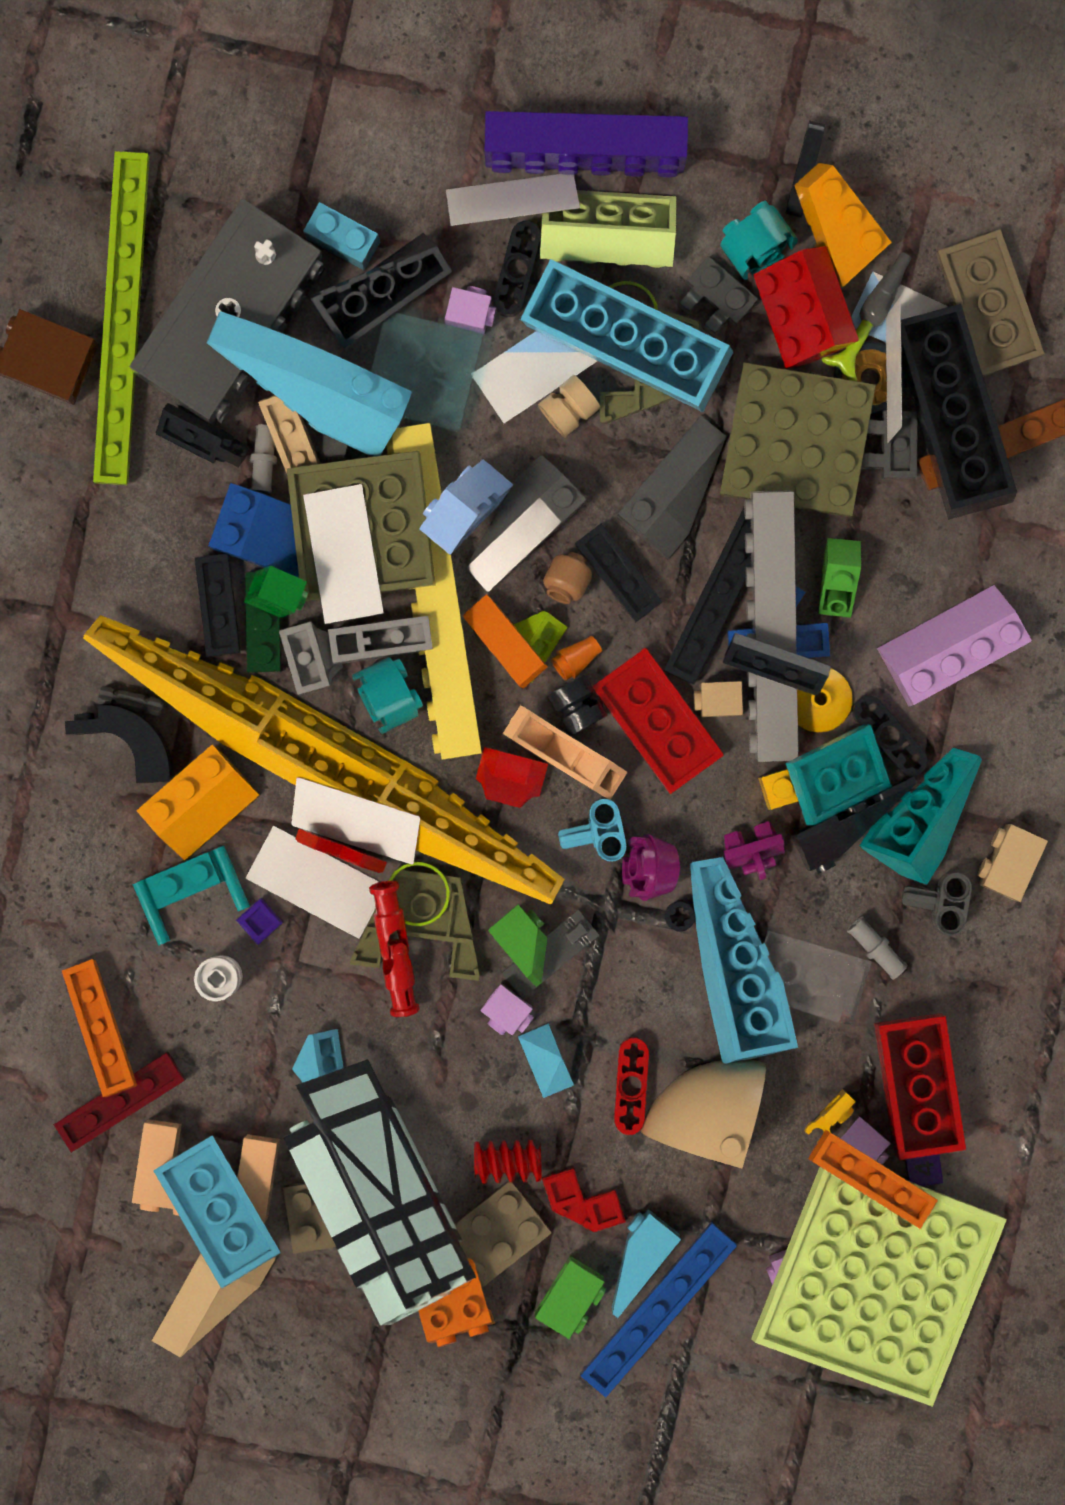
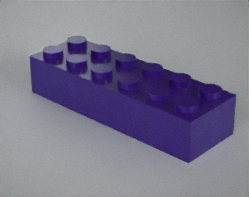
(585, 143)

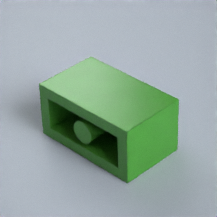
(570, 1298)

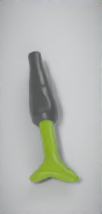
(871, 315)

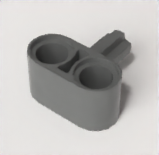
(940, 902)

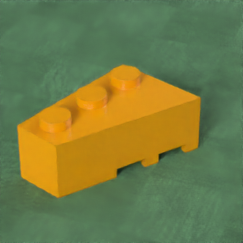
(839, 221)

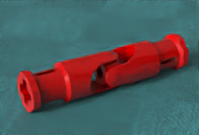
(396, 963)

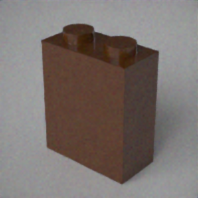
(46, 356)

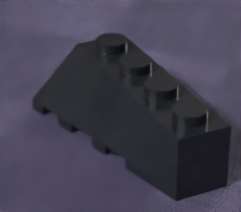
(371, 297)

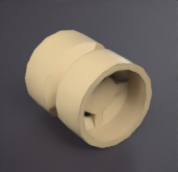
(569, 406)

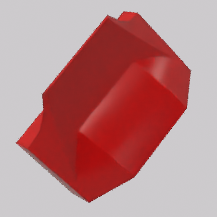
(510, 777)

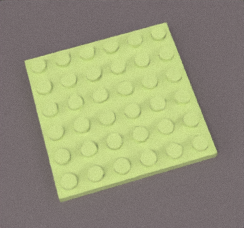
(875, 1290)

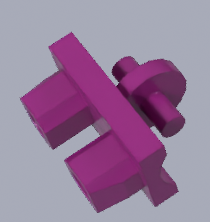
(755, 855)

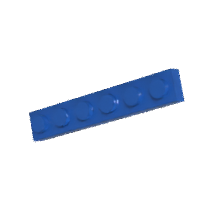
(658, 1309)

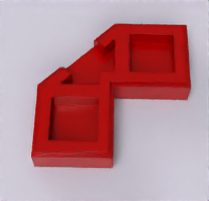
(341, 851)
(592, 1212)

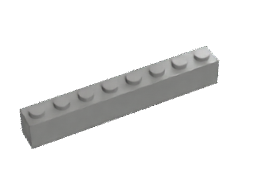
(773, 619)

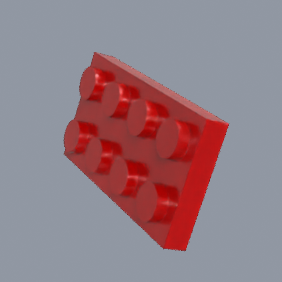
(657, 721)

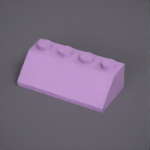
(953, 645)

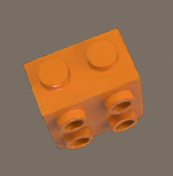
(457, 1313)

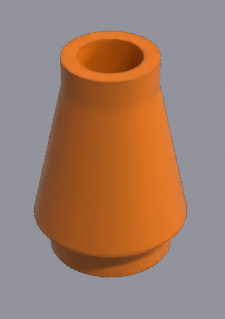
(575, 658)

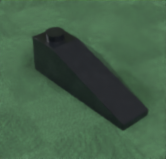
(833, 837)

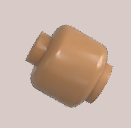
(567, 578)

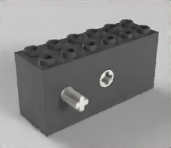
(247, 270)

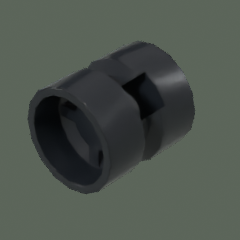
(577, 705)

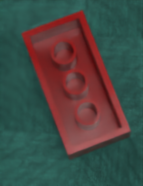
(920, 1086)

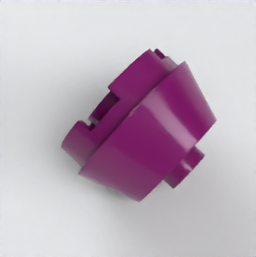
(651, 867)

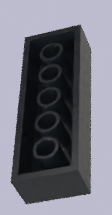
(955, 412)

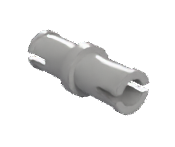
(263, 460)
(877, 948)

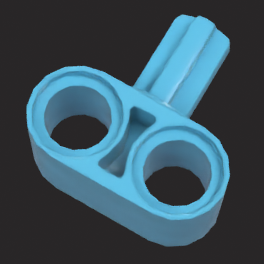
(596, 832)

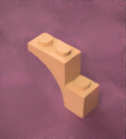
(565, 752)

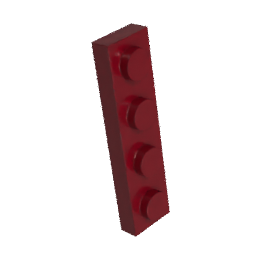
(106, 1112)

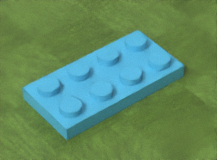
(217, 1212)

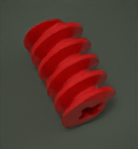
(507, 1161)

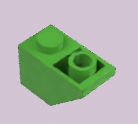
(839, 577)

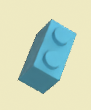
(341, 236)

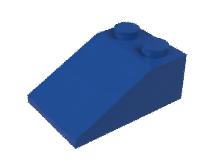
(256, 530)

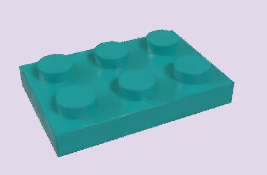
(838, 774)

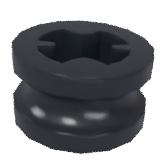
(688, 922)

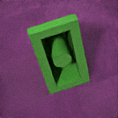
(523, 941)

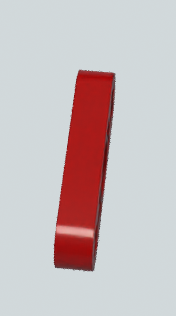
(621, 1110)

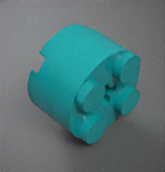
(757, 239)
(387, 694)

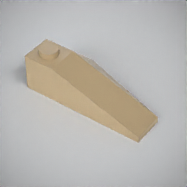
(203, 1305)

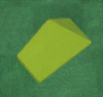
(542, 633)

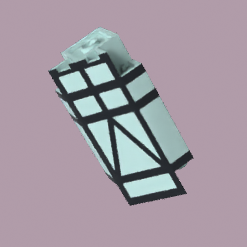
(376, 1194)

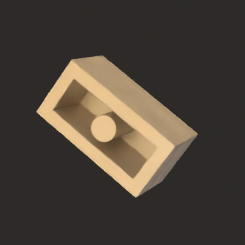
(1011, 862)

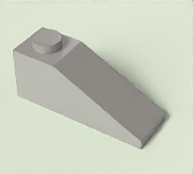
(379, 640)

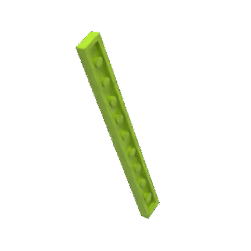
(121, 318)

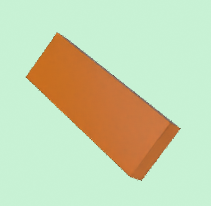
(504, 641)

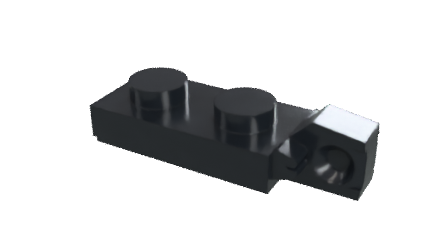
(200, 437)

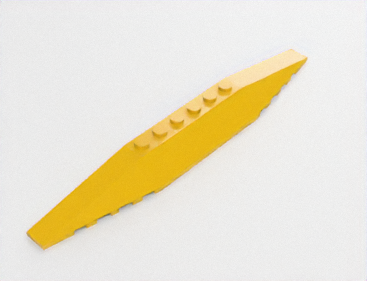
(310, 746)

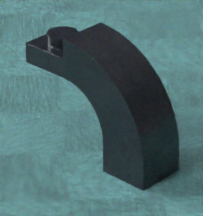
(147, 744)

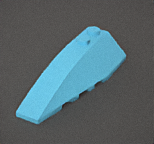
(319, 386)
(740, 981)

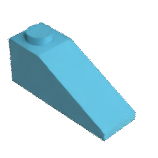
(644, 1251)

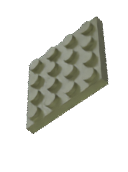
(798, 437)
(394, 512)

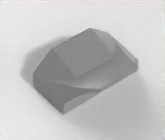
(309, 657)

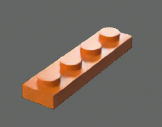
(99, 1028)
(872, 1179)

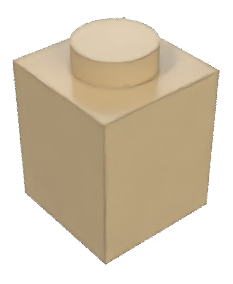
(719, 699)

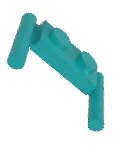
(186, 881)

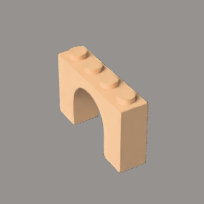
(160, 1145)

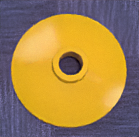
(831, 714)

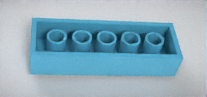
(627, 335)

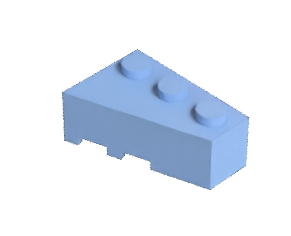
(464, 505)

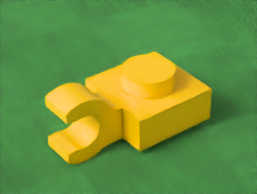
(837, 1110)

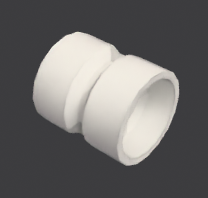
(218, 978)

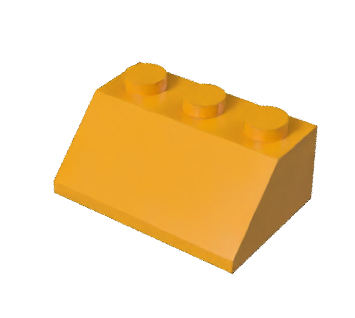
(198, 802)

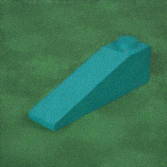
(921, 826)

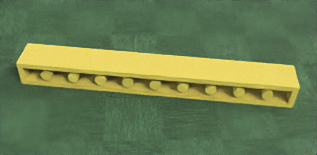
(447, 661)

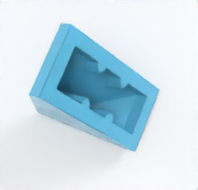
(319, 1055)
(546, 1060)

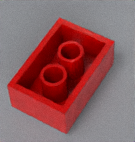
(806, 307)

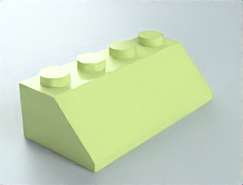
(612, 230)

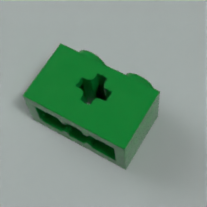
(276, 592)

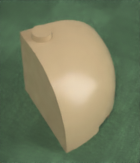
(710, 1110)

